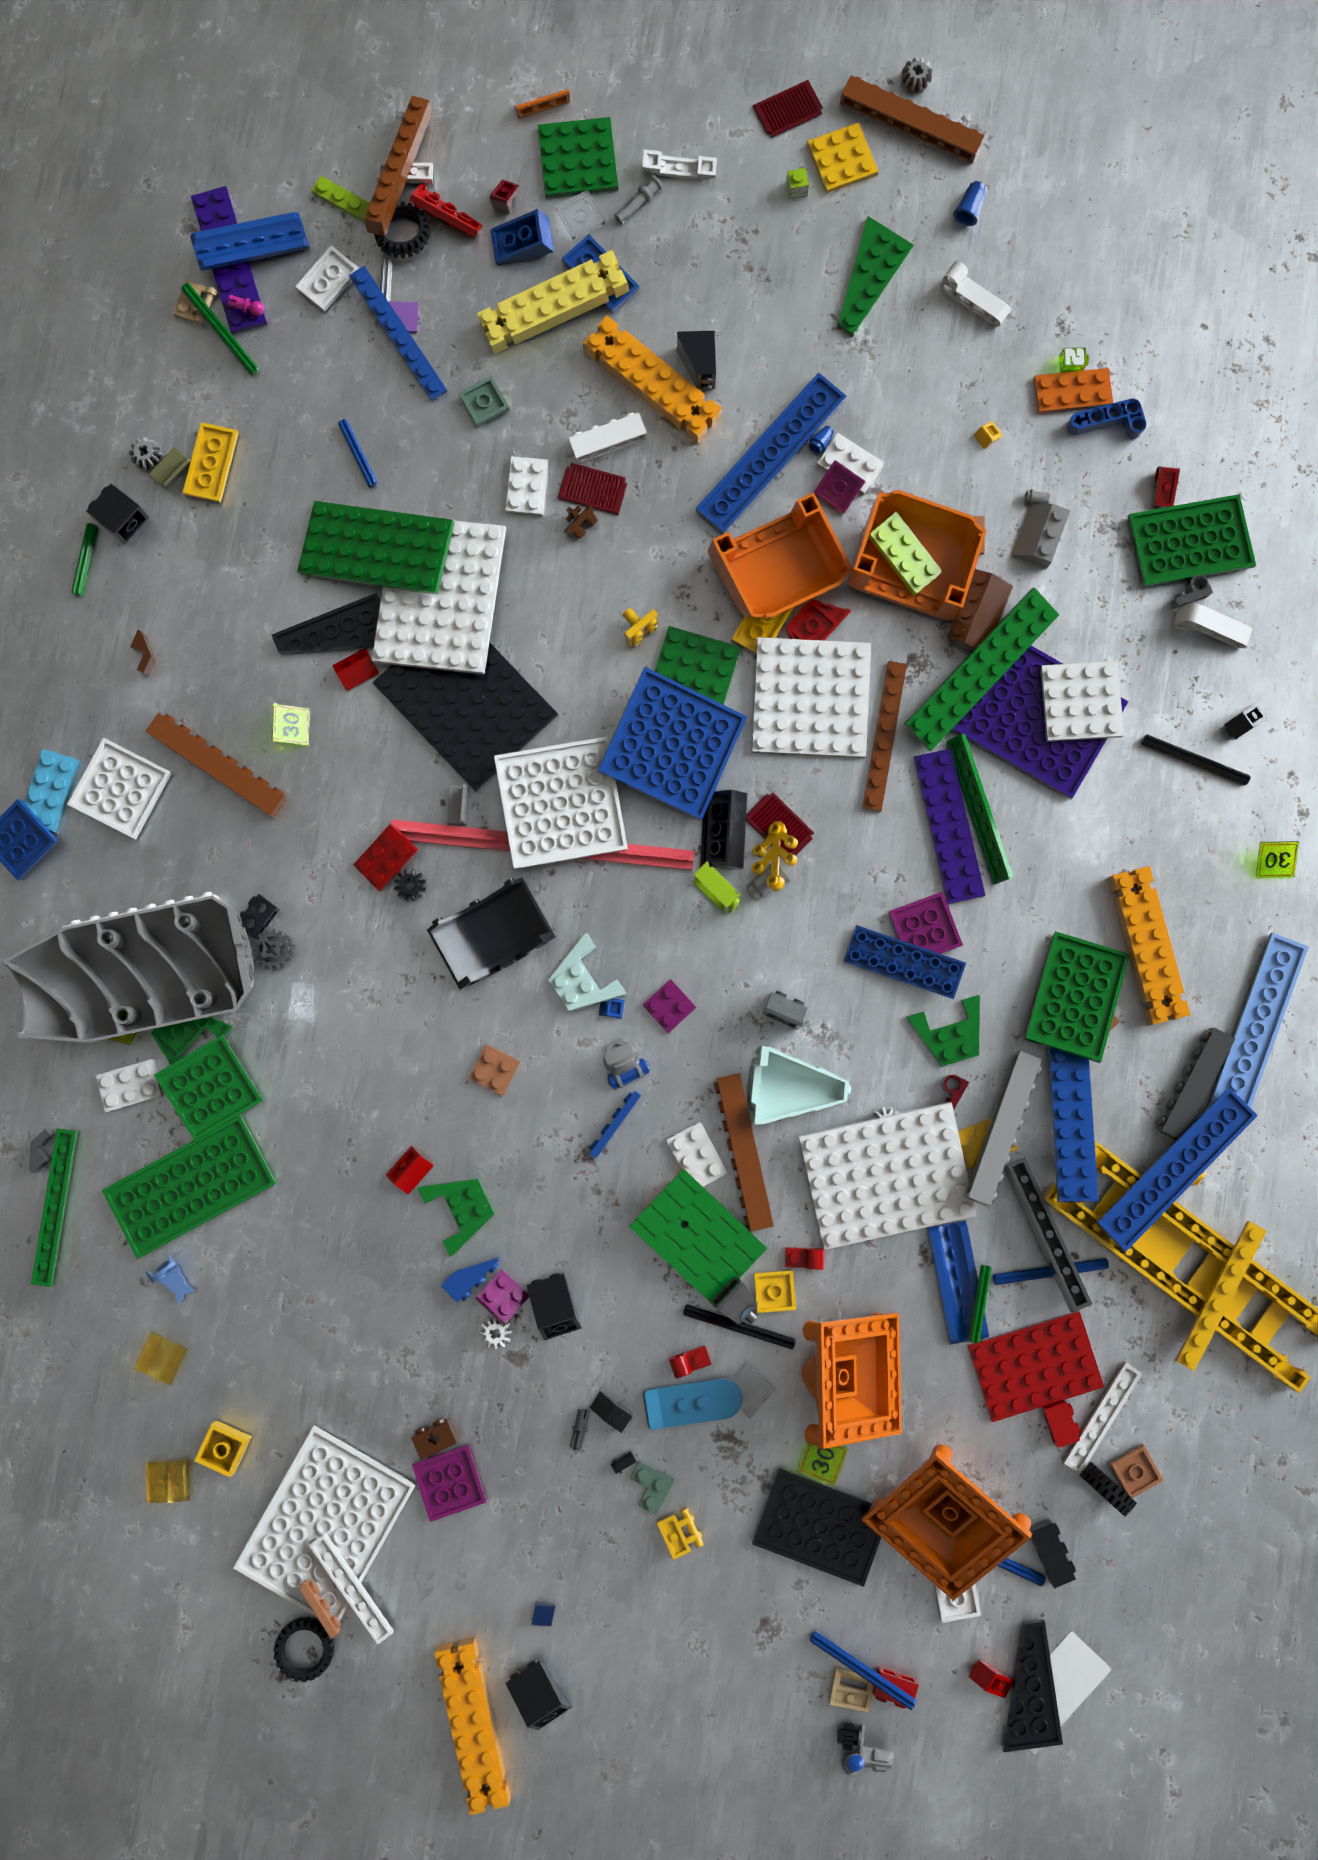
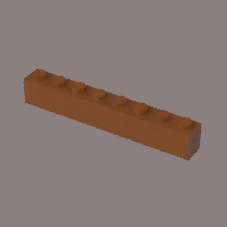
(911, 119)
(398, 166)
(213, 763)
(745, 1153)

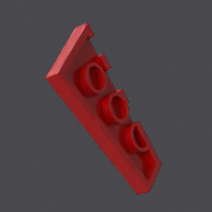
(447, 211)

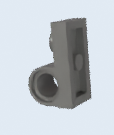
(1192, 593)

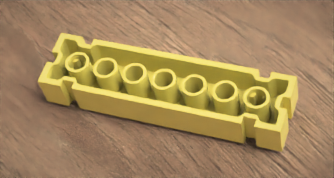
(553, 302)

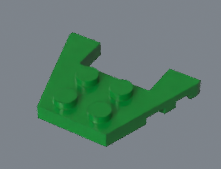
(177, 1038)
(952, 1041)
(467, 1204)

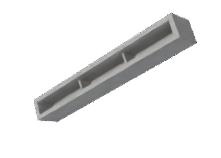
(1002, 1128)

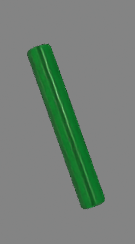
(84, 559)
(980, 1303)

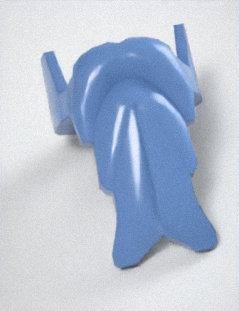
(170, 1275)

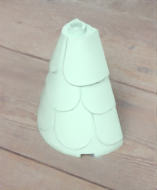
(789, 1087)

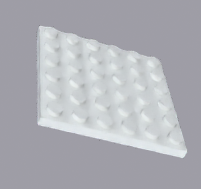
(811, 697)
(559, 803)

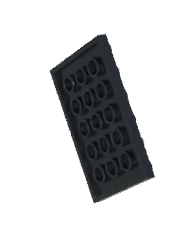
(817, 1527)

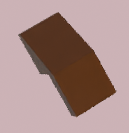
(141, 645)

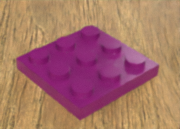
(927, 924)
(449, 1482)

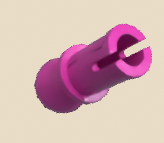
(255, 307)

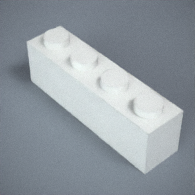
(607, 438)

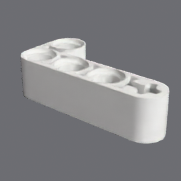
(974, 296)
(1213, 624)

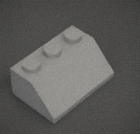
(1041, 534)

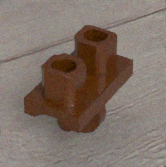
(586, 515)

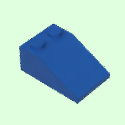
(522, 238)

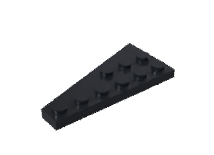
(338, 629)
(1033, 1704)

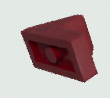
(503, 194)

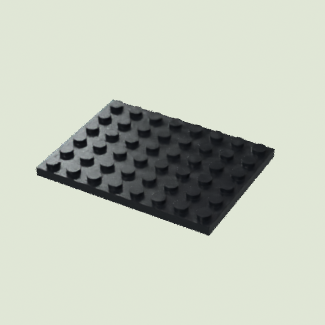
(469, 714)

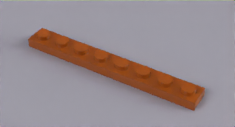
(884, 736)

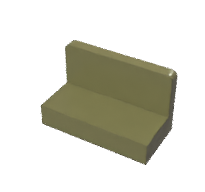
(169, 467)

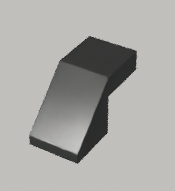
(38, 1156)

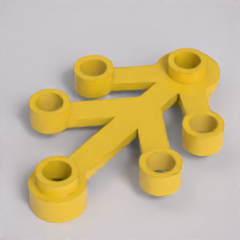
(776, 832)

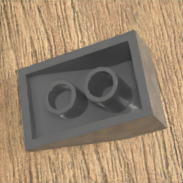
(785, 1010)

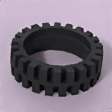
(409, 246)
(1108, 1489)
(280, 1654)

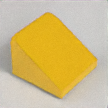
(987, 434)

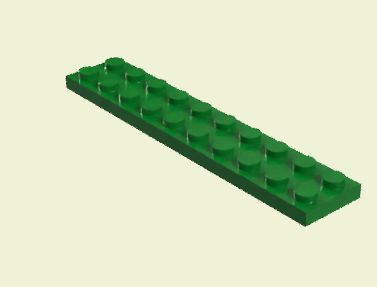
(981, 669)

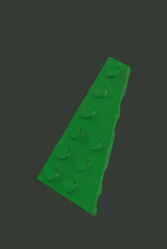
(876, 264)

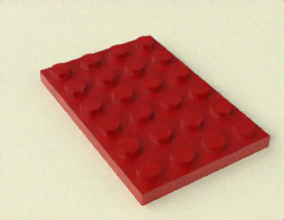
(1035, 1366)

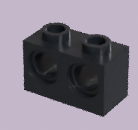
(261, 920)

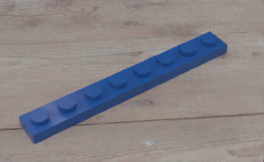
(398, 333)

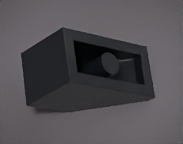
(1245, 721)
(611, 1411)

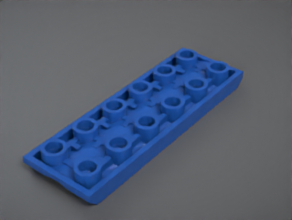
(249, 241)
(905, 962)
(956, 1278)

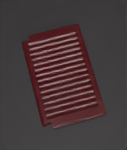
(788, 108)
(593, 488)
(773, 809)

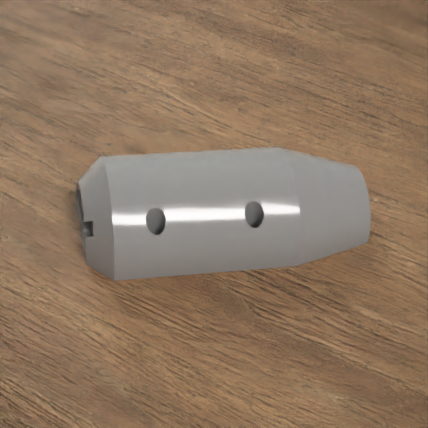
(153, 970)

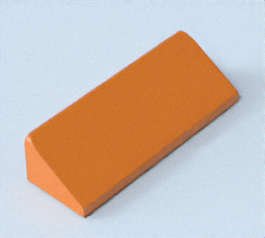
(542, 103)

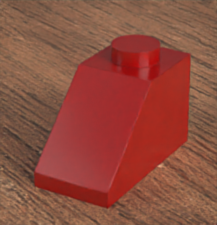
(991, 1679)

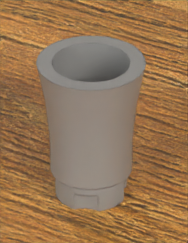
(759, 886)

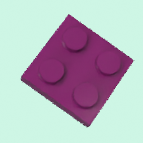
(839, 486)
(669, 1006)
(502, 1297)

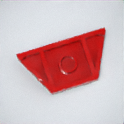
(816, 621)

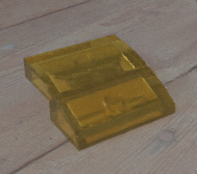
(160, 1358)
(167, 1481)

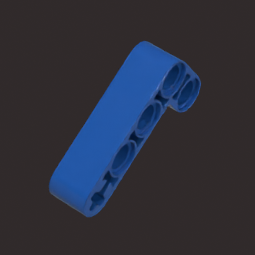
(1106, 420)

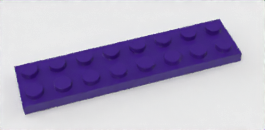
(214, 211)
(949, 826)

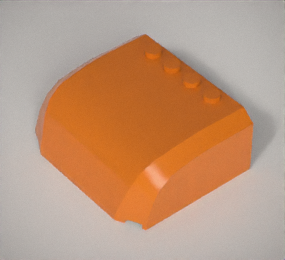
(948, 537)
(781, 561)

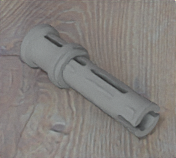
(644, 194)

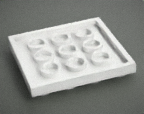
(1082, 701)
(119, 788)

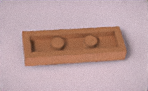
(320, 1607)

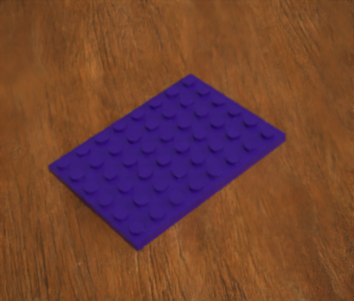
(1012, 727)

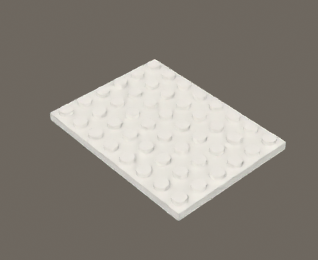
(451, 627)
(887, 1175)
(330, 1492)

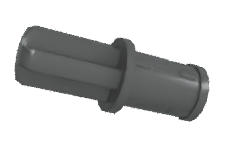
(579, 1429)

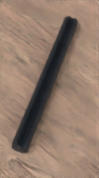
(1196, 759)
(743, 1328)

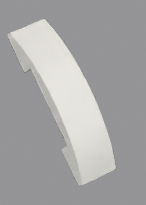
(679, 167)

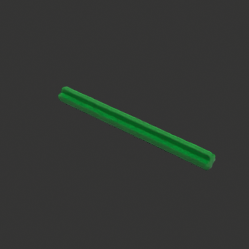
(219, 328)

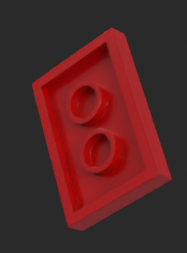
(385, 857)

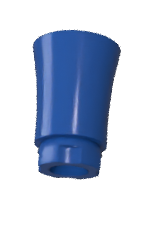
(970, 205)

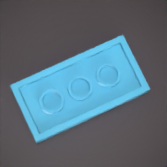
(51, 787)

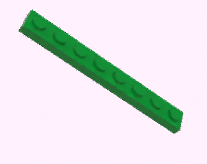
(980, 809)
(54, 1207)

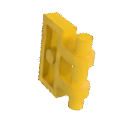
(674, 1537)

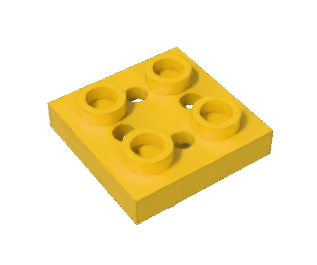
(640, 627)

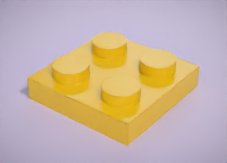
(775, 1291)

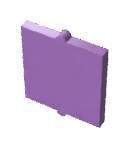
(408, 314)

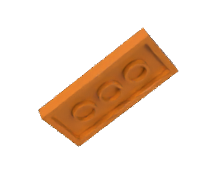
(1073, 390)

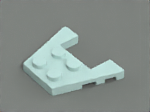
(576, 984)

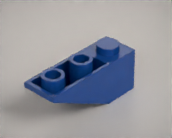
(464, 1279)

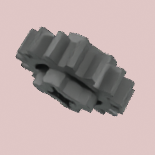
(266, 955)

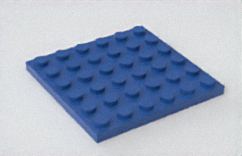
(672, 743)

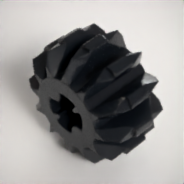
(405, 890)

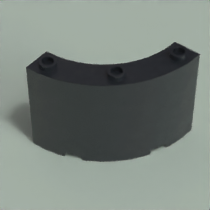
(491, 933)

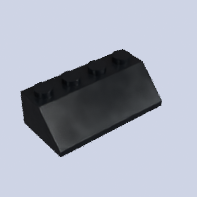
(724, 830)

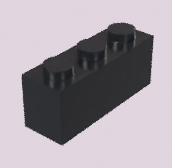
(1052, 1553)

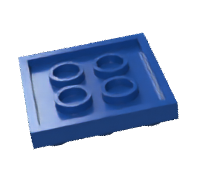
(23, 839)

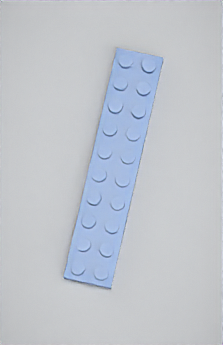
(1261, 1018)

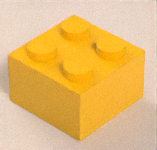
(223, 1448)

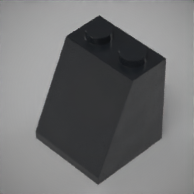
(698, 357)
(117, 513)
(553, 1306)
(537, 1695)

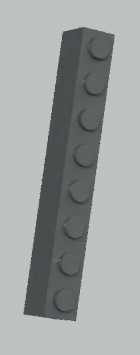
(1048, 1235)

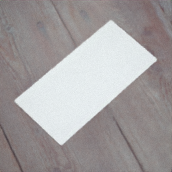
(1075, 1675)

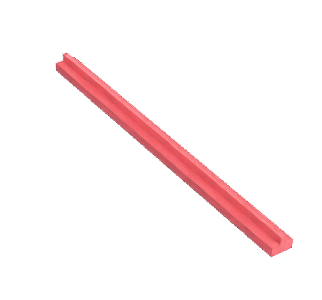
(499, 841)

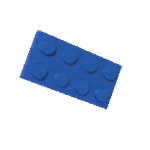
(590, 249)

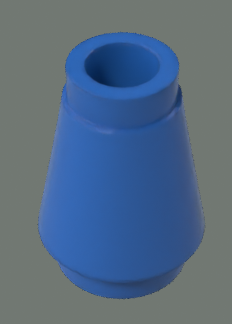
(820, 440)

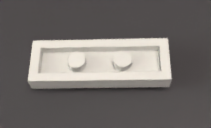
(418, 174)

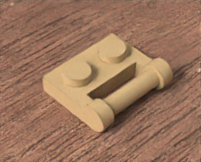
(186, 310)
(850, 1696)

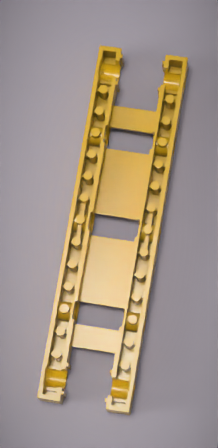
(1164, 1246)

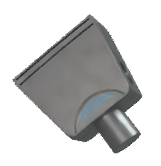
(735, 1301)

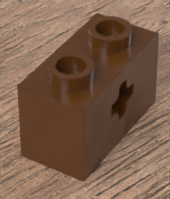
(425, 1446)

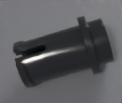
(623, 1462)

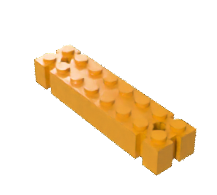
(652, 379)
(1148, 946)
(472, 1726)

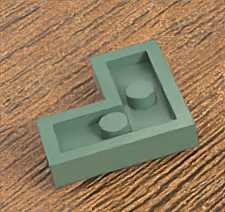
(657, 1486)

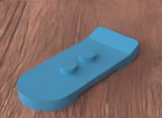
(691, 1403)

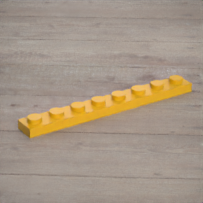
(1220, 1295)

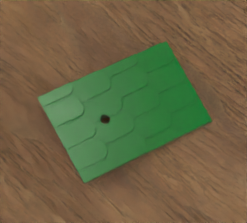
(712, 1244)

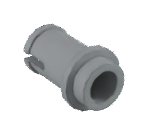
(1036, 497)

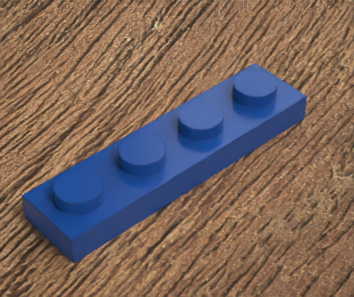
(609, 1130)

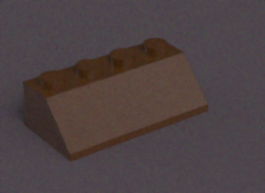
(981, 610)

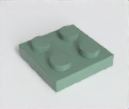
(484, 401)

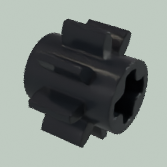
(847, 1736)

